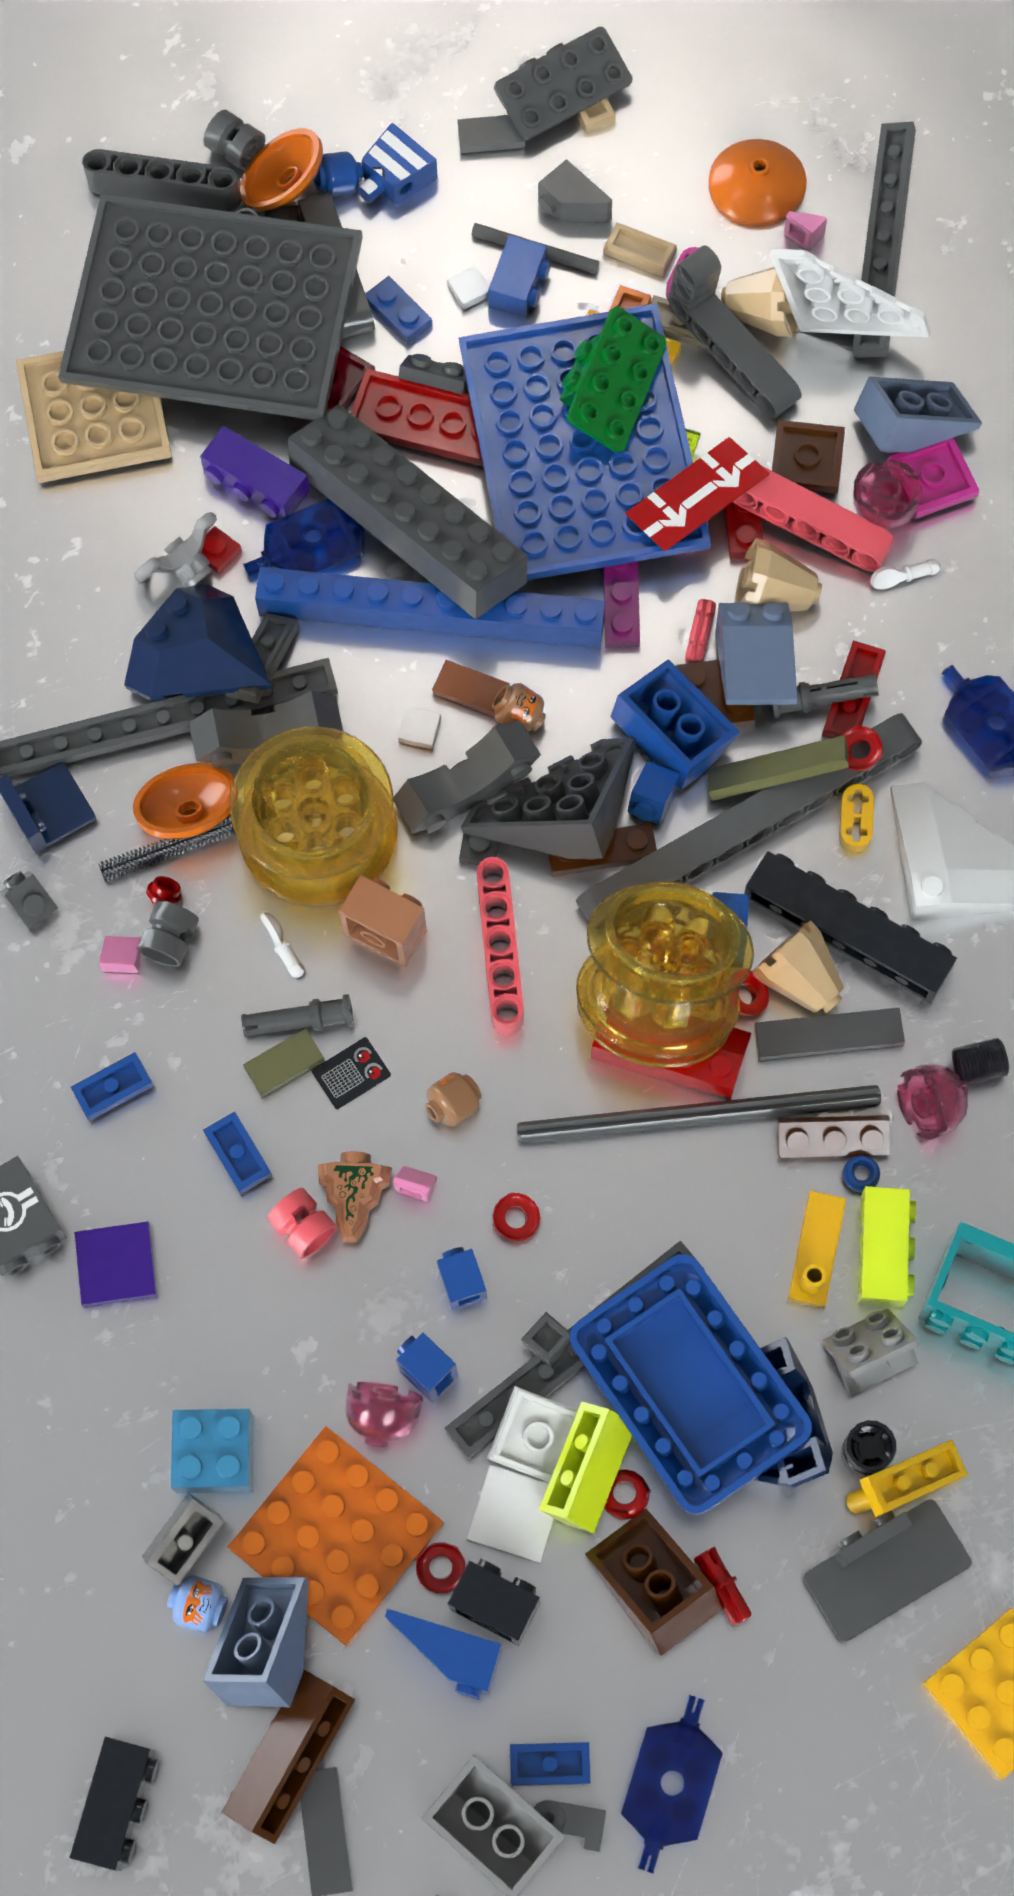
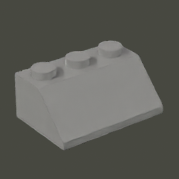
(493, 1827)

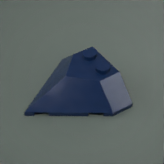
(194, 648)
(815, 1455)

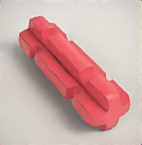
(700, 631)

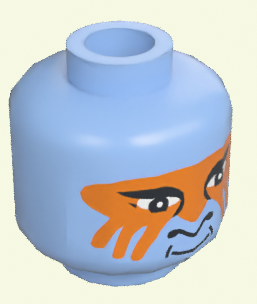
(197, 1604)

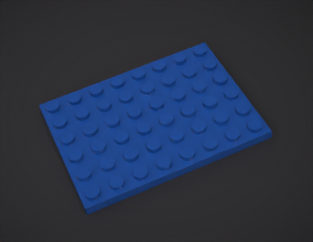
(549, 481)

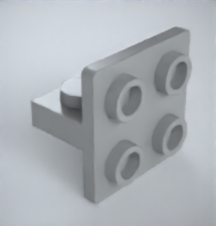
(872, 1350)

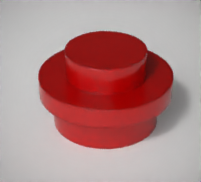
(165, 890)

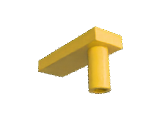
(816, 1249)
(908, 1480)

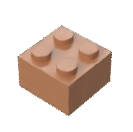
(383, 919)

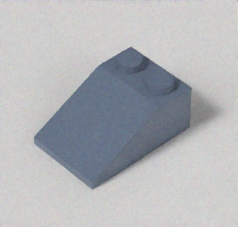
(913, 413)
(756, 653)
(261, 1644)

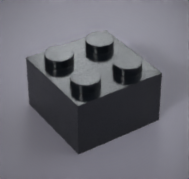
(494, 1601)

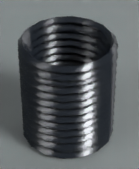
(980, 1061)

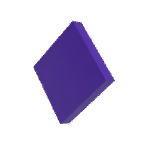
(115, 1264)

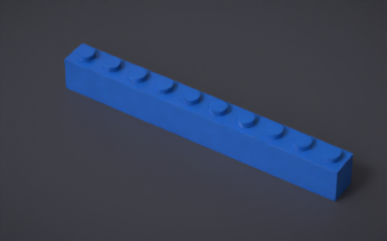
(427, 609)

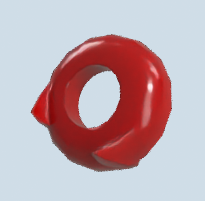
(869, 736)
(759, 994)
(531, 1213)
(629, 1510)
(435, 1584)

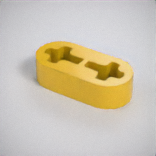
(848, 818)

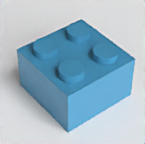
(212, 1451)

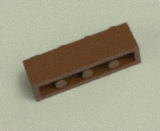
(288, 1758)

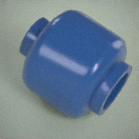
(338, 174)

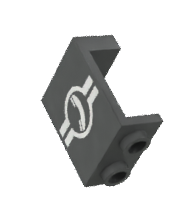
(25, 1220)

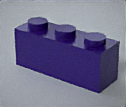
(254, 474)

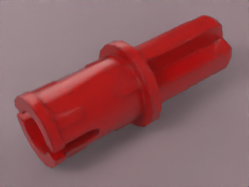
(724, 1585)

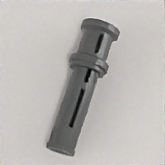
(830, 692)
(314, 1015)

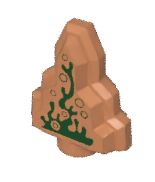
(353, 1190)

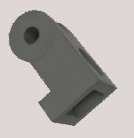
(575, 1821)

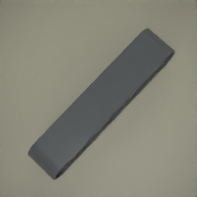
(162, 180)
(322, 211)

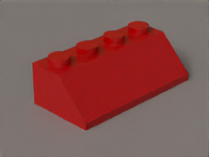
(712, 1076)

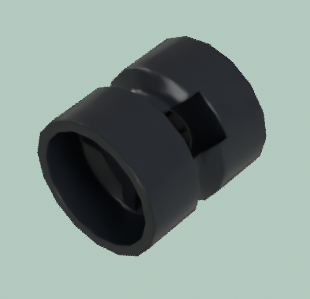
(868, 1448)

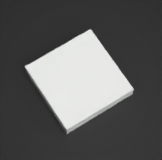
(532, 1434)
(510, 1515)

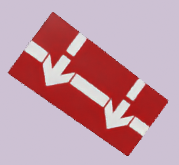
(697, 493)

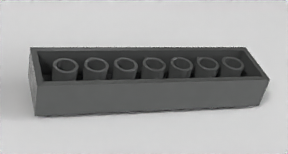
(408, 511)

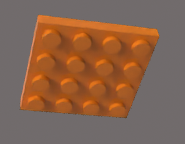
(341, 1530)

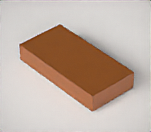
(467, 687)

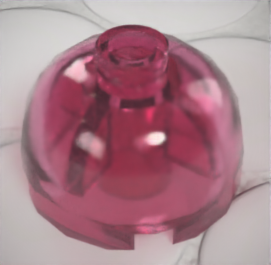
(887, 493)
(933, 1099)
(381, 1412)

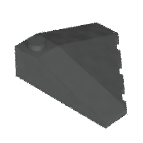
(563, 812)

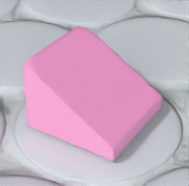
(805, 228)
(120, 954)
(415, 1183)

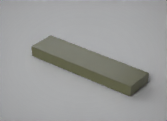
(778, 768)

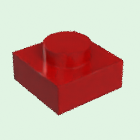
(220, 549)

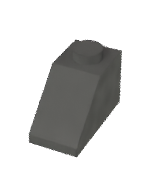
(573, 196)

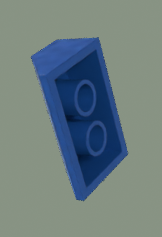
(674, 722)

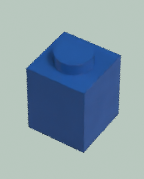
(653, 793)
(461, 1277)

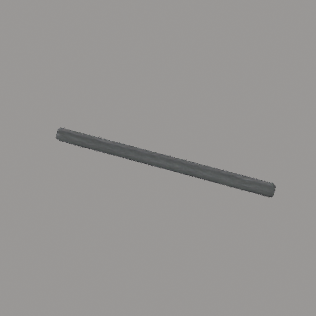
(698, 1114)

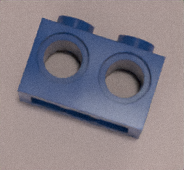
(426, 1366)

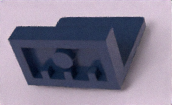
(47, 806)

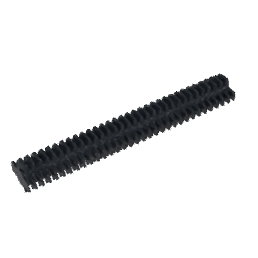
(162, 850)

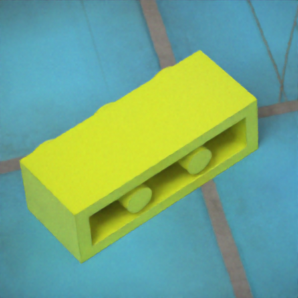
(886, 1247)
(586, 1468)

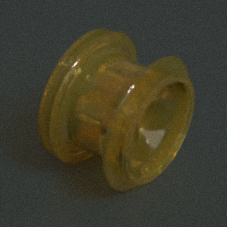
(280, 771)
(663, 974)

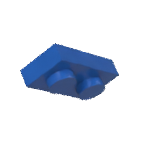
(398, 310)
(112, 1086)
(237, 1152)
(549, 1764)

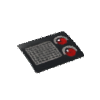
(351, 1073)

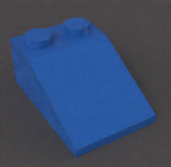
(458, 1656)

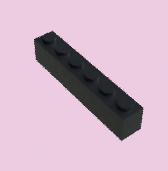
(850, 926)

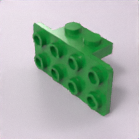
(612, 378)

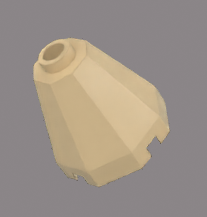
(760, 302)
(776, 578)
(803, 970)

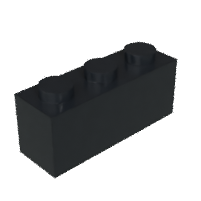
(114, 1804)

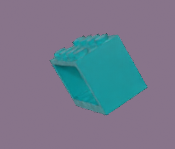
(975, 1333)

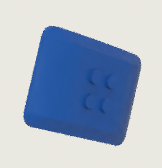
(690, 1384)

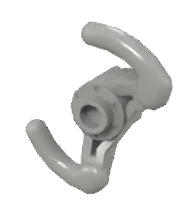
(183, 557)

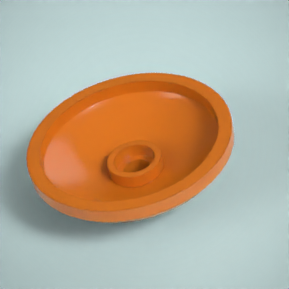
(281, 170)
(754, 195)
(184, 801)

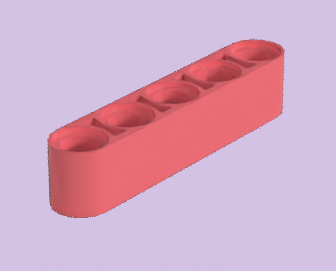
(818, 521)
(500, 929)

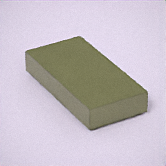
(283, 1062)

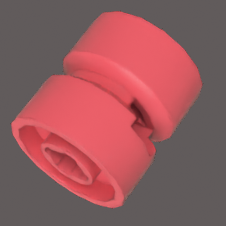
(309, 1233)

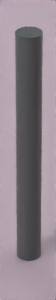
(553, 253)

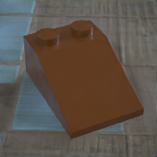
(654, 1581)

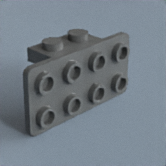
(562, 83)
(886, 1568)

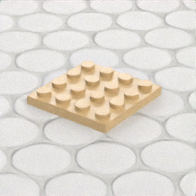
(84, 427)

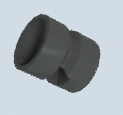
(233, 139)
(168, 933)

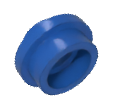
(866, 1164)

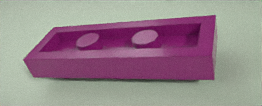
(622, 605)

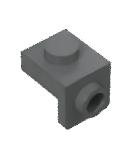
(28, 898)

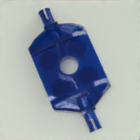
(289, 549)
(968, 713)
(664, 1817)

